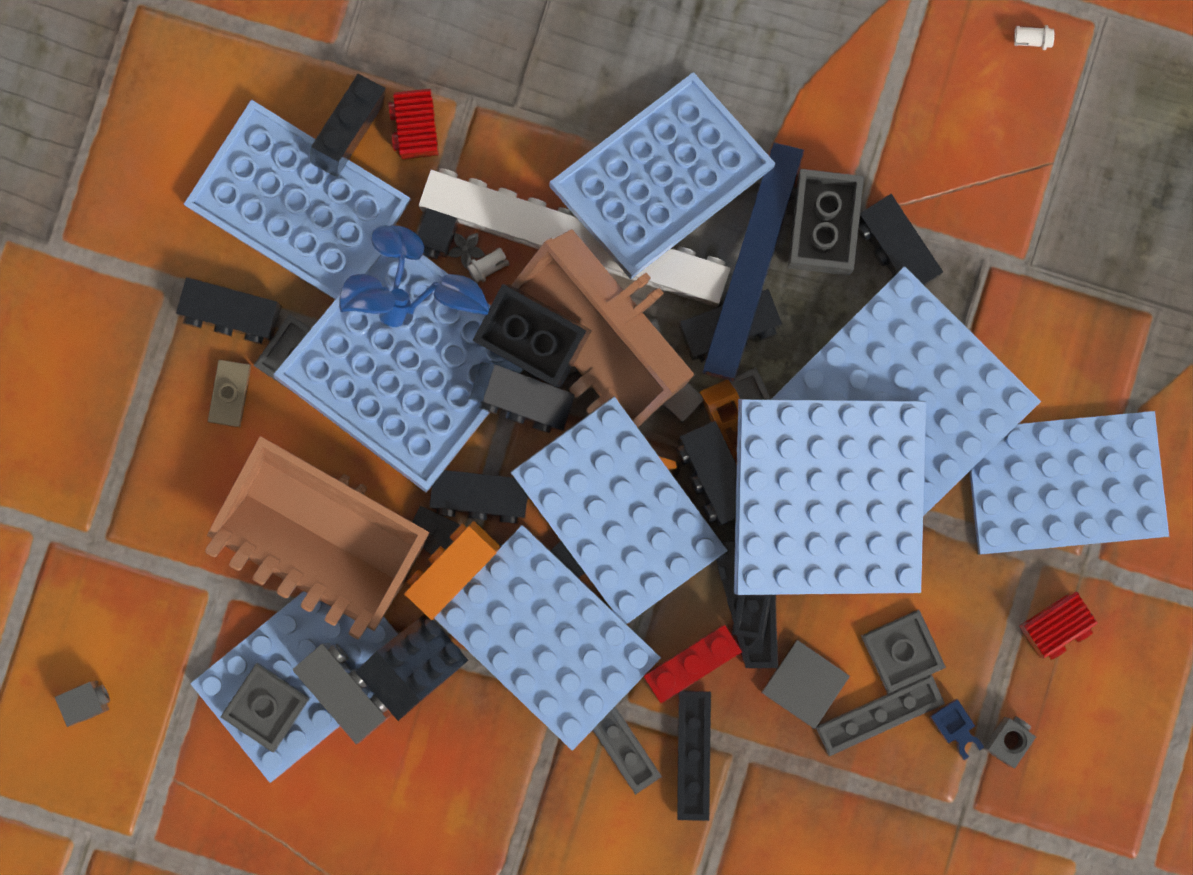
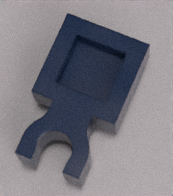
(955, 725)

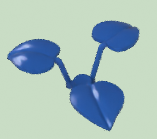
(367, 295)

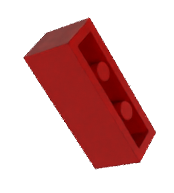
(692, 663)

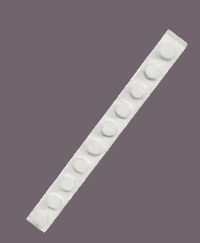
(534, 224)

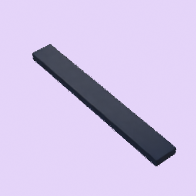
(753, 263)

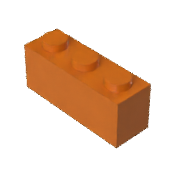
(451, 569)

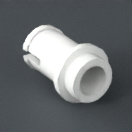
(1034, 37)
(487, 265)

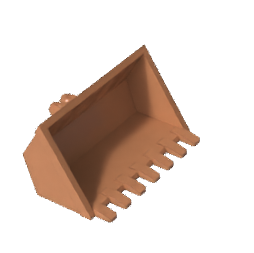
(624, 350)
(316, 537)

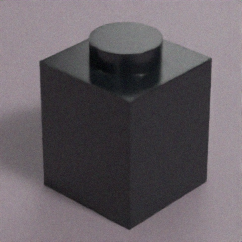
(437, 233)

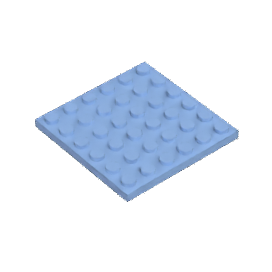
(917, 350)
(396, 386)
(829, 496)

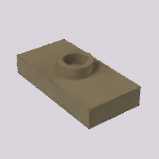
(229, 393)

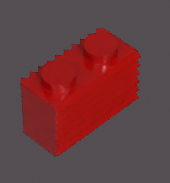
(415, 124)
(1059, 625)

